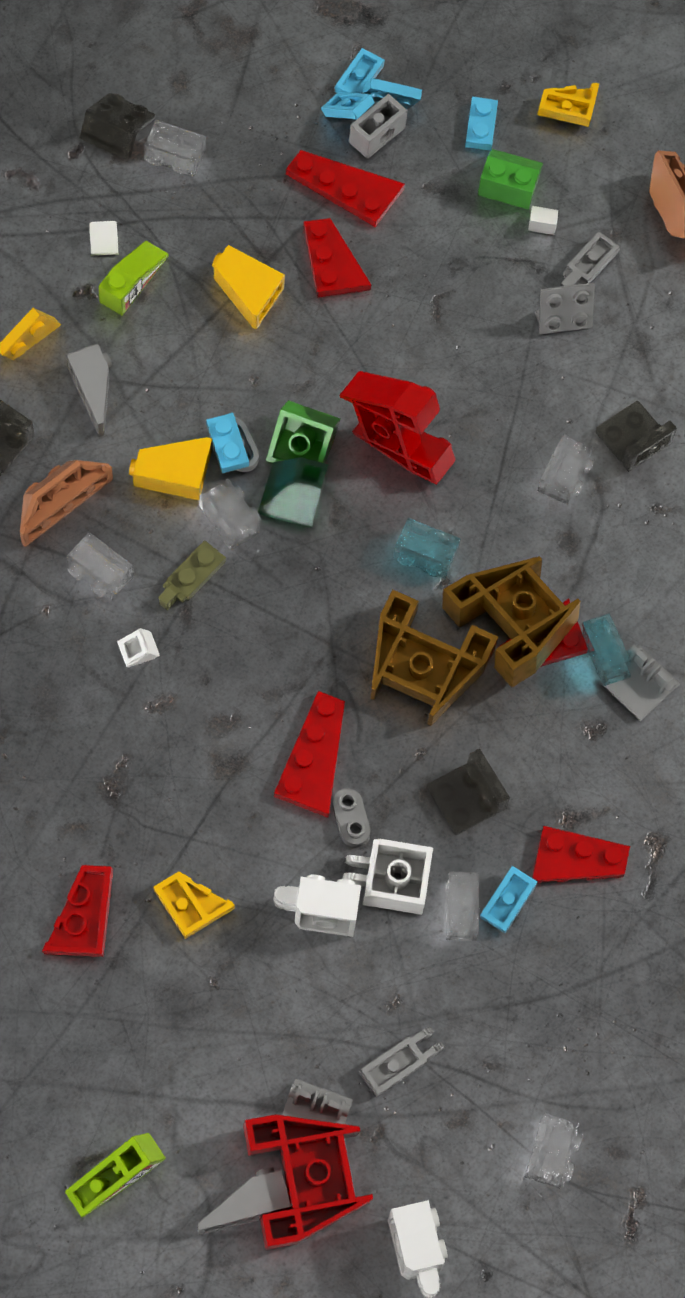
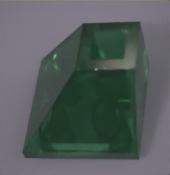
(294, 491)

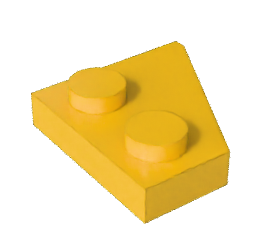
(569, 104)
(27, 333)
(190, 904)

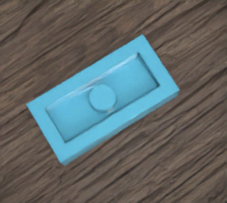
(360, 71)
(405, 95)
(347, 105)
(481, 123)
(227, 442)
(508, 899)

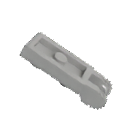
(399, 1062)

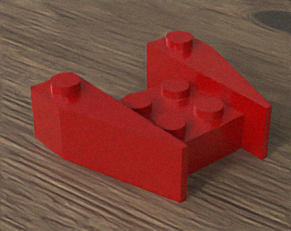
(394, 419)
(314, 1173)

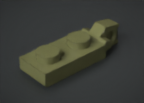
(191, 575)

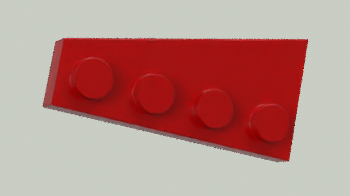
(351, 188)
(312, 763)

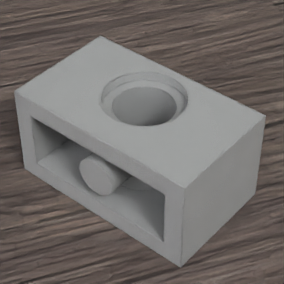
(377, 126)

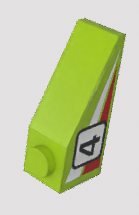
(130, 277)
(115, 1173)

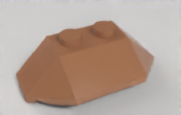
(668, 191)
(59, 495)

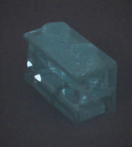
(426, 548)
(606, 649)

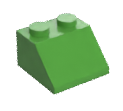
(509, 178)
(302, 434)

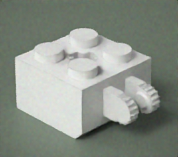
(381, 887)
(321, 904)
(417, 1245)

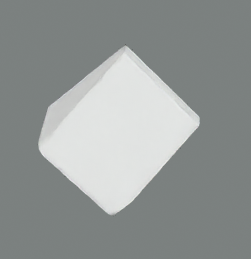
(543, 220)
(103, 238)
(138, 647)

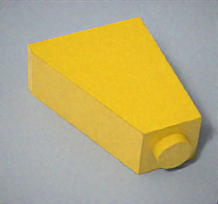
(248, 283)
(173, 467)

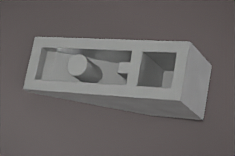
(91, 376)
(257, 1196)

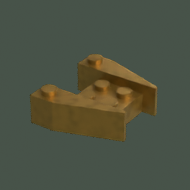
(522, 609)
(423, 664)

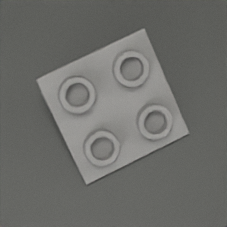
(566, 308)
(647, 685)
(316, 1103)

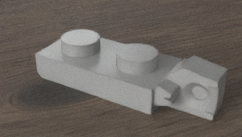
(590, 260)

